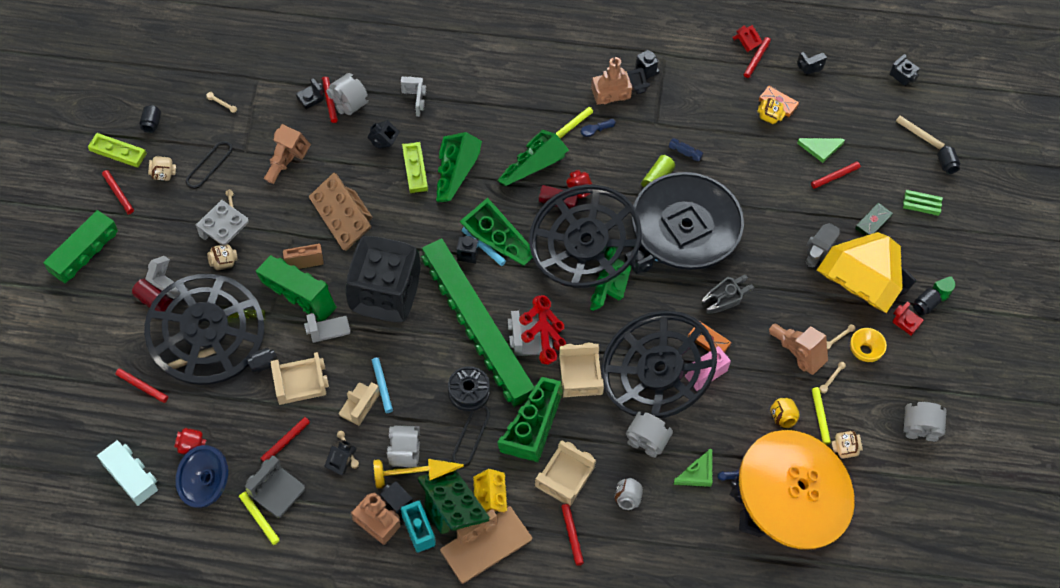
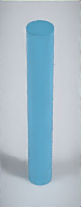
(491, 252)
(382, 385)

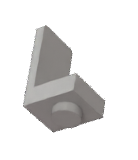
(414, 86)
(157, 277)
(326, 329)

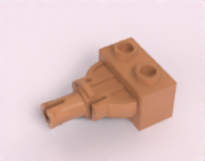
(612, 85)
(289, 144)
(807, 347)
(375, 518)

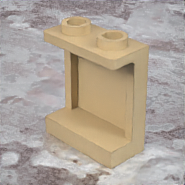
(580, 370)
(299, 379)
(566, 473)

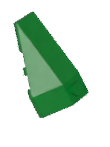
(541, 152)
(457, 157)
(493, 229)

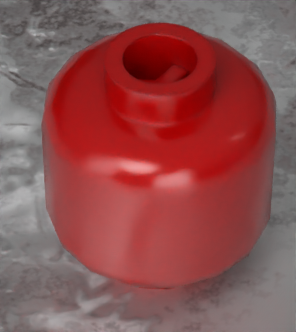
(579, 178)
(188, 440)

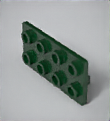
(451, 502)

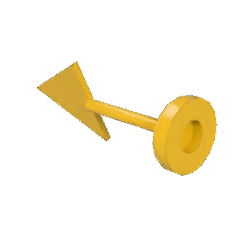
(435, 467)

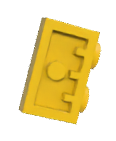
(491, 490)

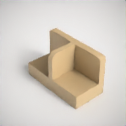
(359, 402)

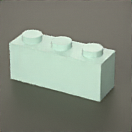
(128, 472)

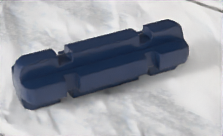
(685, 149)

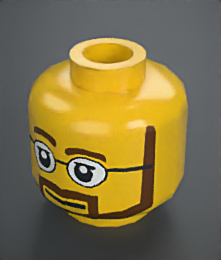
(771, 111)
(785, 412)

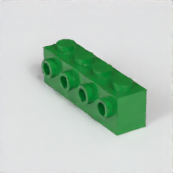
(81, 246)

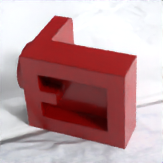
(748, 37)
(906, 319)

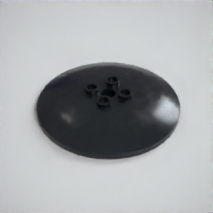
(693, 199)

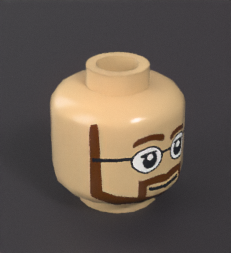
(161, 168)
(222, 257)
(847, 444)

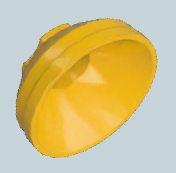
(870, 338)

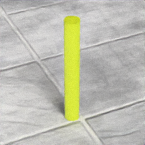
(574, 122)
(821, 416)
(259, 518)

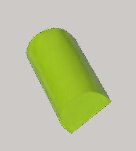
(662, 167)

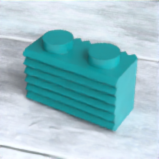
(418, 526)

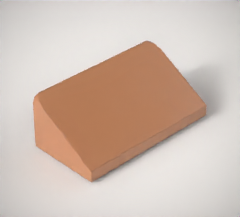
(304, 256)

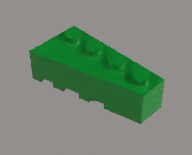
(297, 287)
(531, 427)

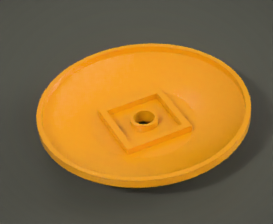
(780, 506)

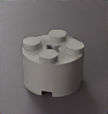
(347, 94)
(925, 421)
(648, 433)
(404, 446)

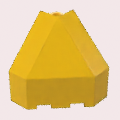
(867, 268)

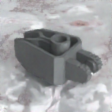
(821, 244)
(726, 294)

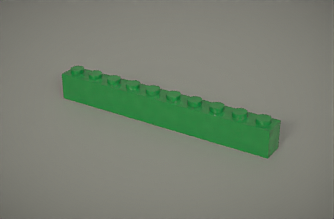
(478, 323)

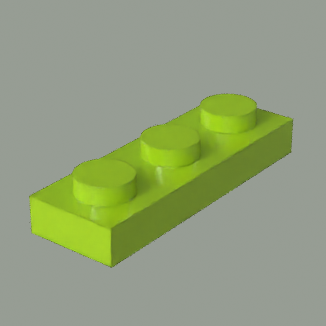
(117, 150)
(415, 167)

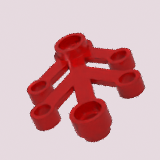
(542, 306)

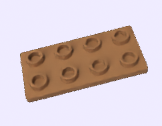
(341, 211)
(485, 544)

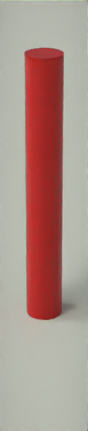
(757, 57)
(330, 102)
(839, 173)
(117, 191)
(141, 385)
(285, 439)
(572, 534)

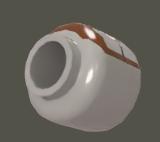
(628, 493)

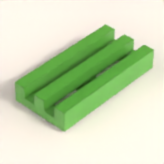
(922, 200)

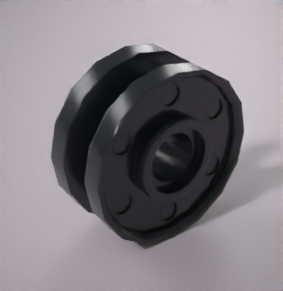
(468, 399)

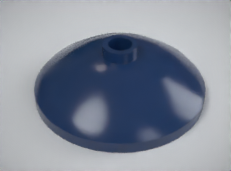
(201, 476)

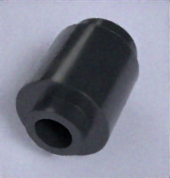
(150, 118)
(948, 160)
(927, 301)
(261, 360)

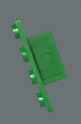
(615, 287)

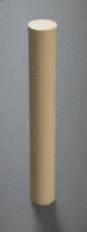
(913, 128)
(202, 354)

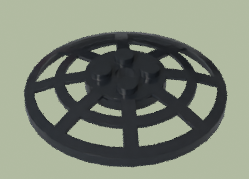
(581, 228)
(204, 338)
(657, 356)

